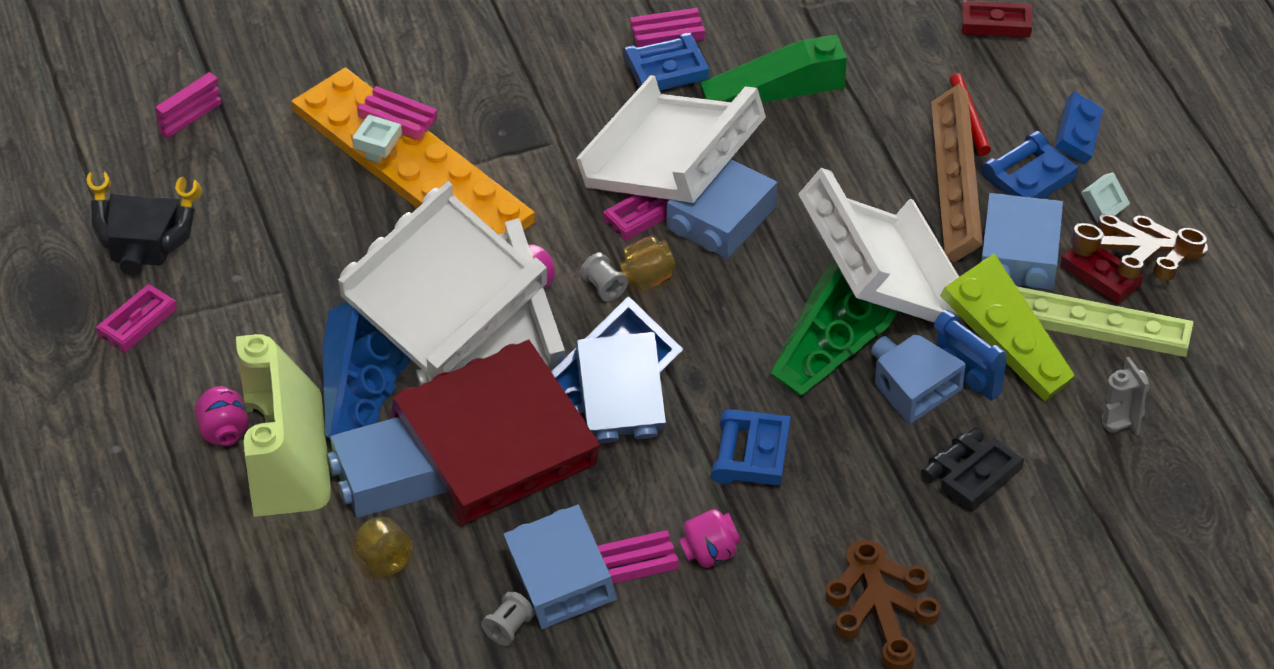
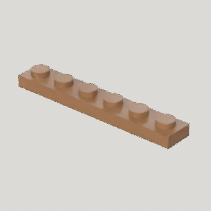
(956, 173)

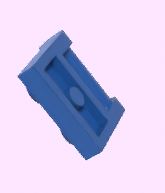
(671, 62)
(1038, 177)
(983, 362)
(764, 448)

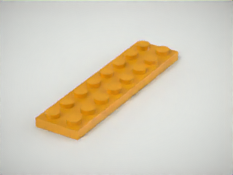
(412, 164)

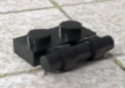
(979, 475)

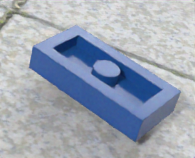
(1079, 127)

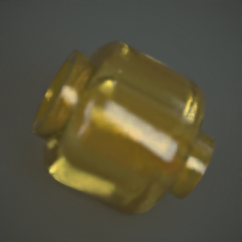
(648, 262)
(383, 546)

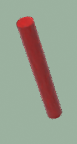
(978, 134)

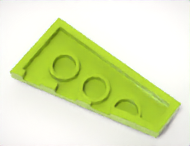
(1002, 317)

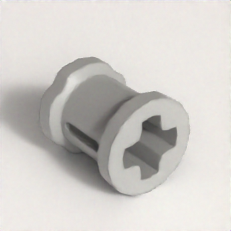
(603, 277)
(508, 618)

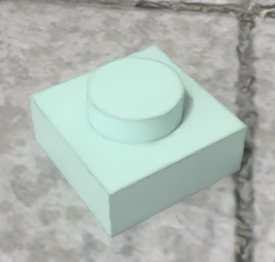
(1105, 196)

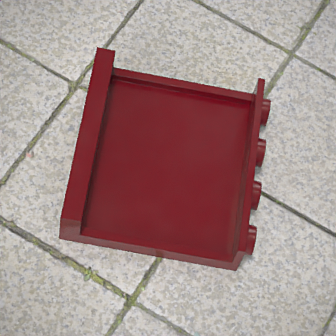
(497, 430)

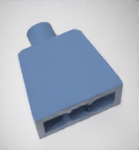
(916, 375)

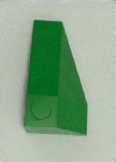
(785, 73)
(828, 332)

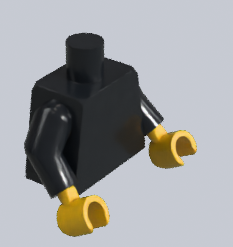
(141, 227)

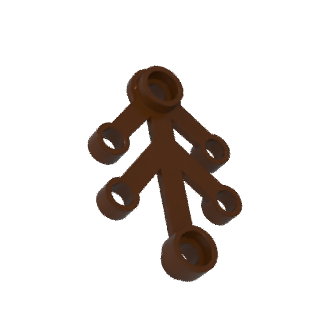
(1184, 245)
(881, 598)

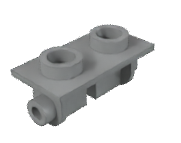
(1125, 399)

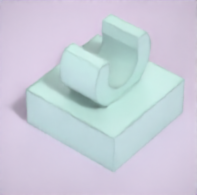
(376, 137)

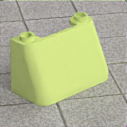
(289, 451)

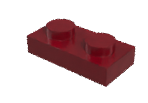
(996, 18)
(1101, 273)

